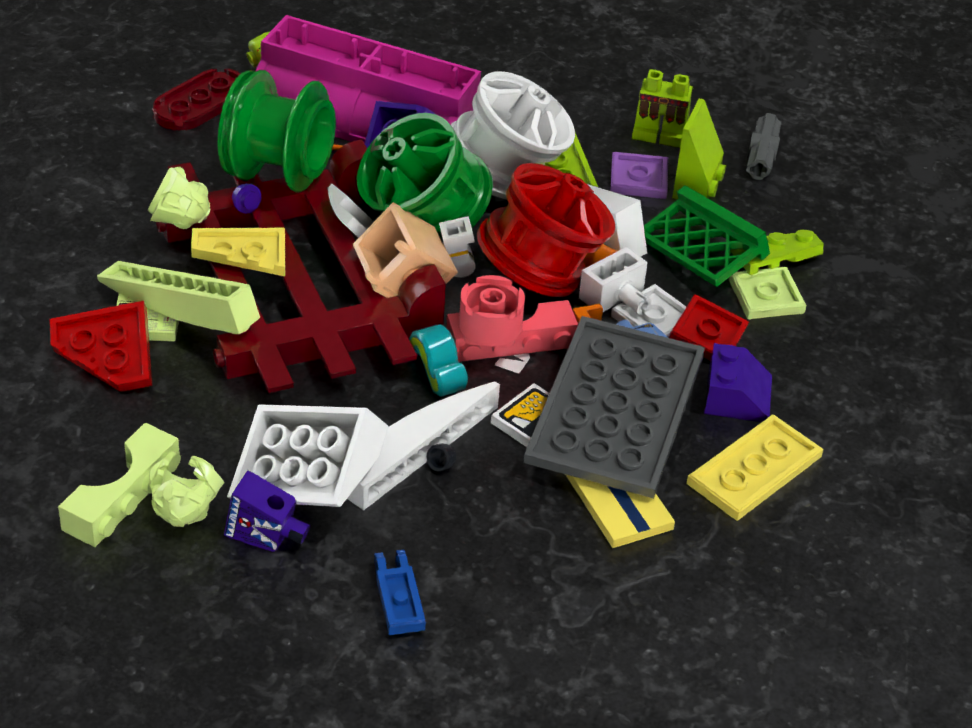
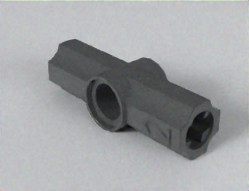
(763, 146)

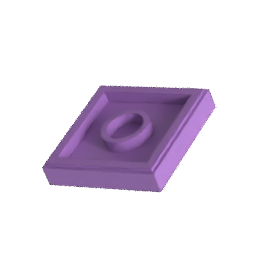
(639, 175)

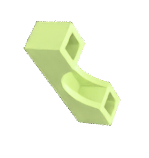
(96, 510)

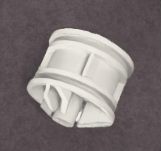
(513, 126)

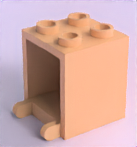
(397, 247)

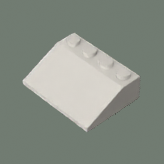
(312, 450)

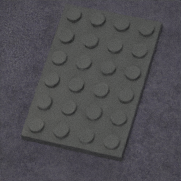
(615, 406)

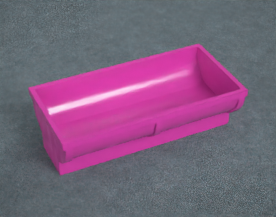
(362, 72)

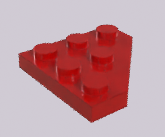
(107, 344)

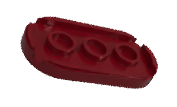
(194, 100)

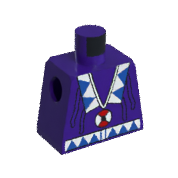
(263, 514)

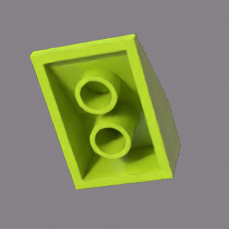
(699, 154)

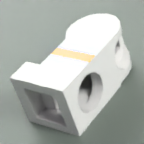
(456, 237)

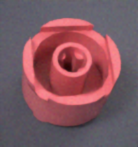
(491, 312)

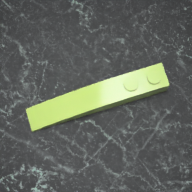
(185, 296)

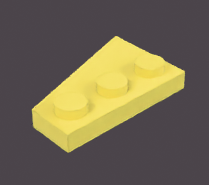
(242, 247)

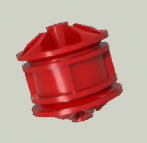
(545, 229)

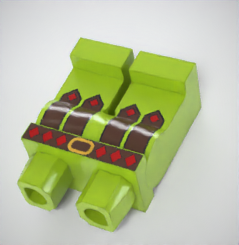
(661, 99)

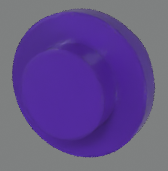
(246, 198)

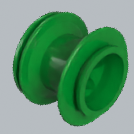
(275, 130)

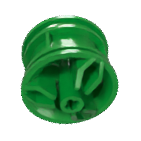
(424, 172)

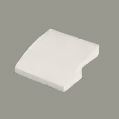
(348, 211)

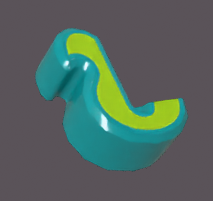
(440, 359)

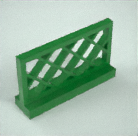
(718, 223)

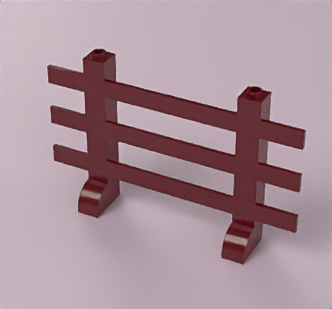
(318, 331)

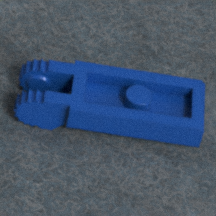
(399, 595)

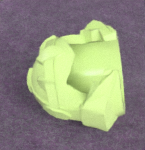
(180, 201)
(183, 499)

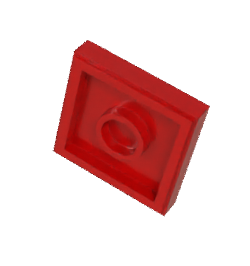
(707, 324)

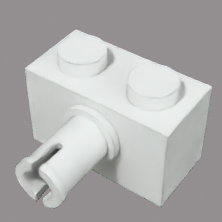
(616, 281)

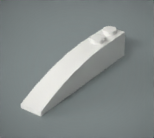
(412, 436)

